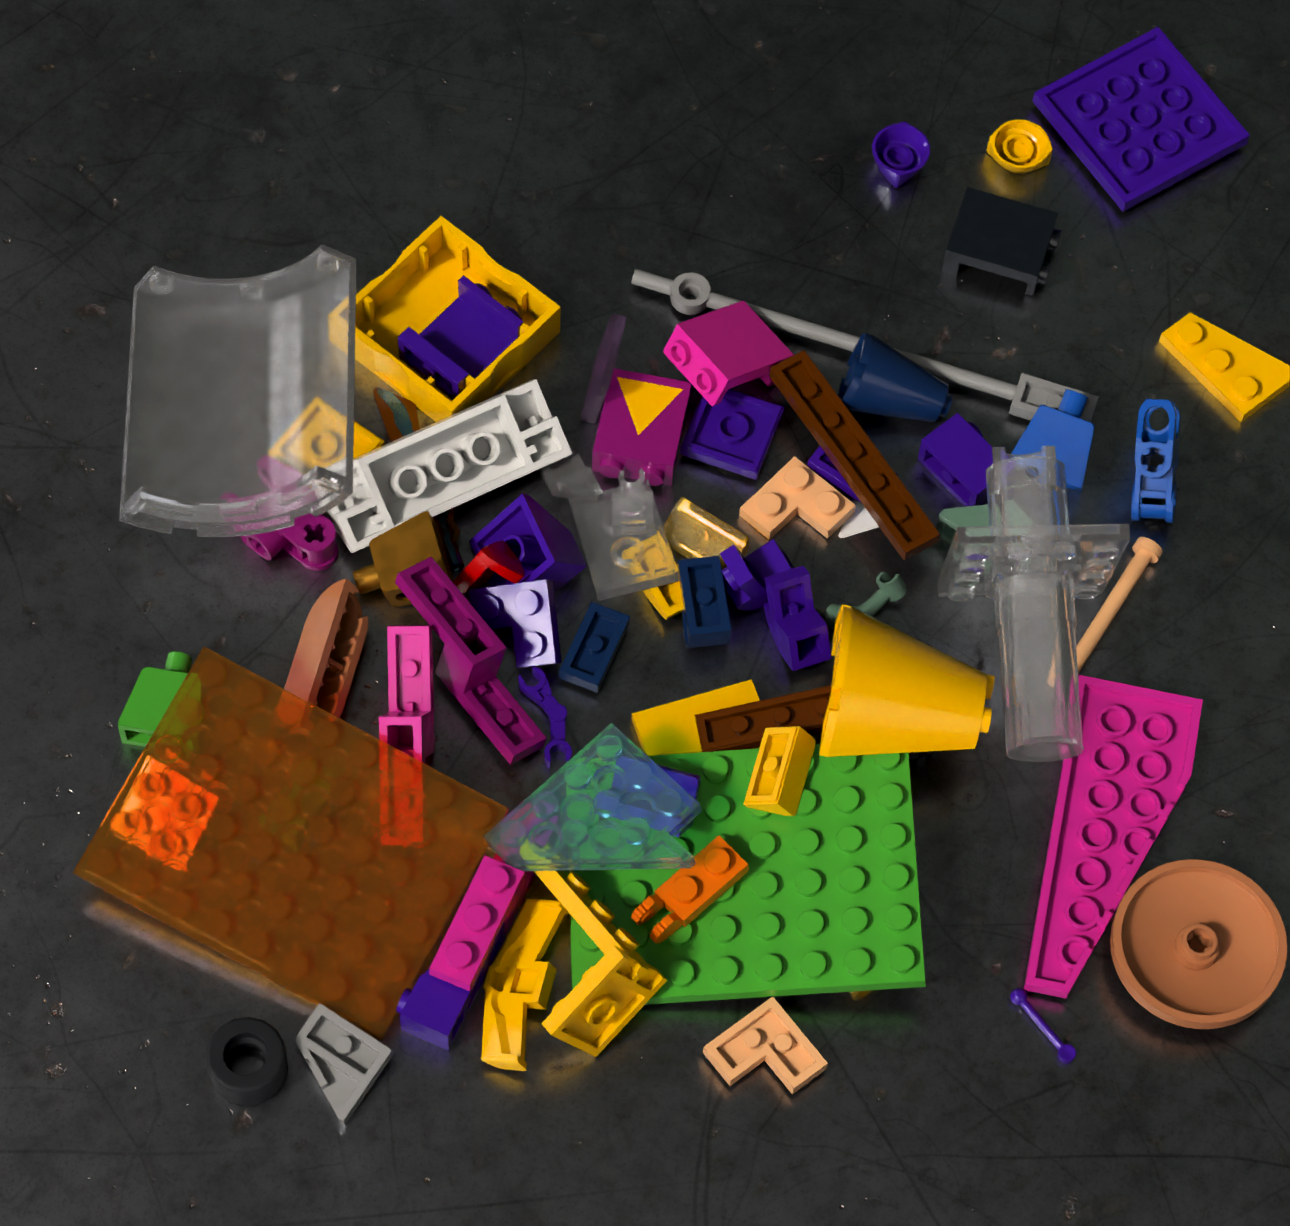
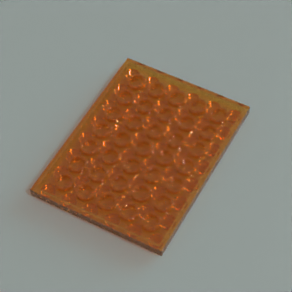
(291, 842)

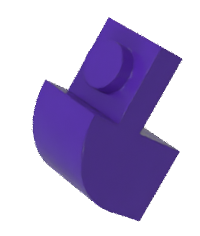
(746, 575)
(793, 620)

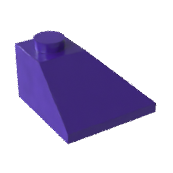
(538, 541)

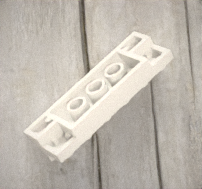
(449, 463)

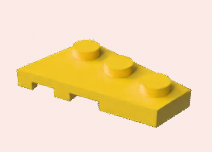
(1226, 366)

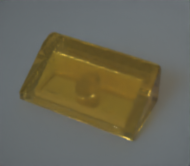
(700, 534)

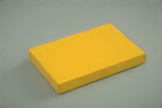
(673, 725)

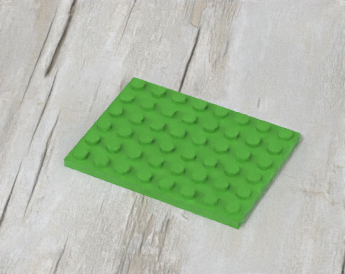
(823, 895)

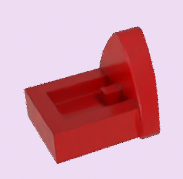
(490, 559)

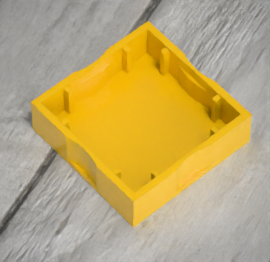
(419, 290)

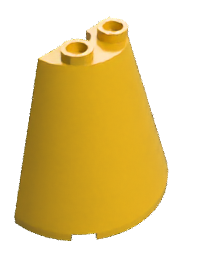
(899, 693)

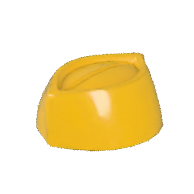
(1020, 146)

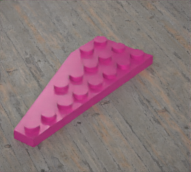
(1107, 819)

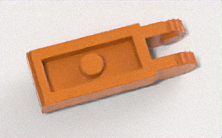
(692, 889)

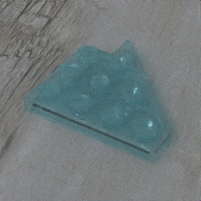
(599, 813)

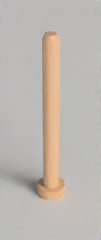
(1145, 552)

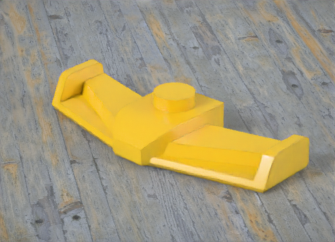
(519, 982)

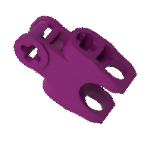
(308, 541)

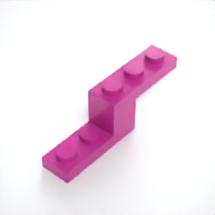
(410, 691)
(489, 901)

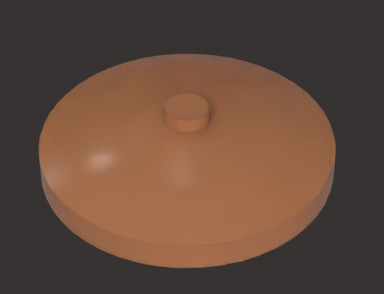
(1198, 944)

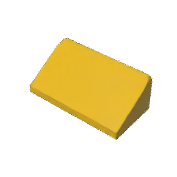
(780, 770)

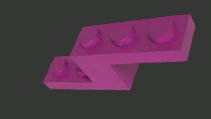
(470, 660)

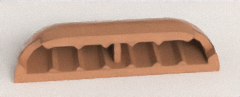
(329, 649)

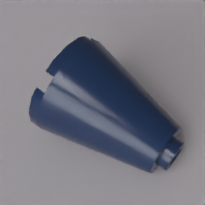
(891, 384)

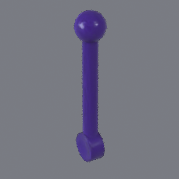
(1066, 1052)

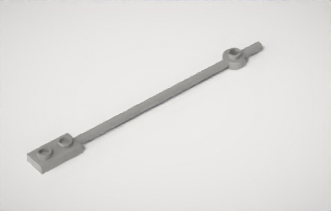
(1025, 396)

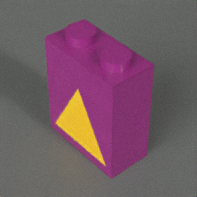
(641, 427)

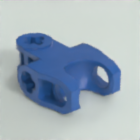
(1151, 480)

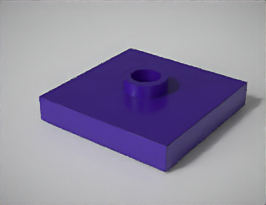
(733, 433)

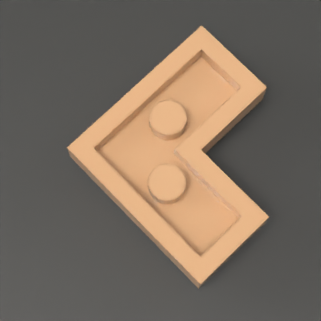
(797, 492)
(770, 1037)

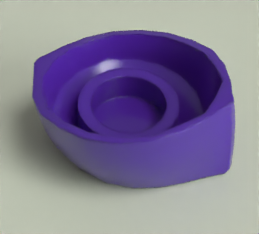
(900, 152)

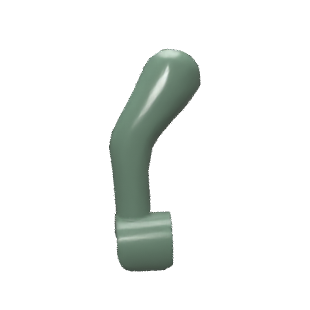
(889, 591)

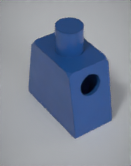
(1064, 431)

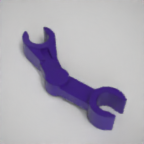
(557, 713)

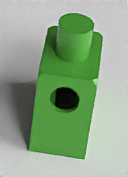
(151, 698)

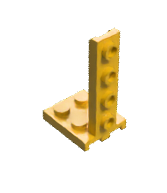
(609, 990)

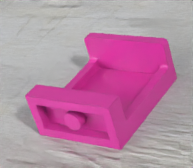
(725, 350)

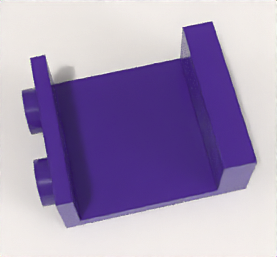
(461, 338)

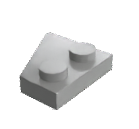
(341, 1059)

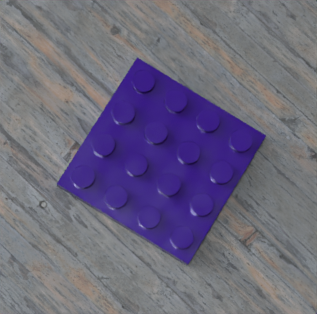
(1140, 118)

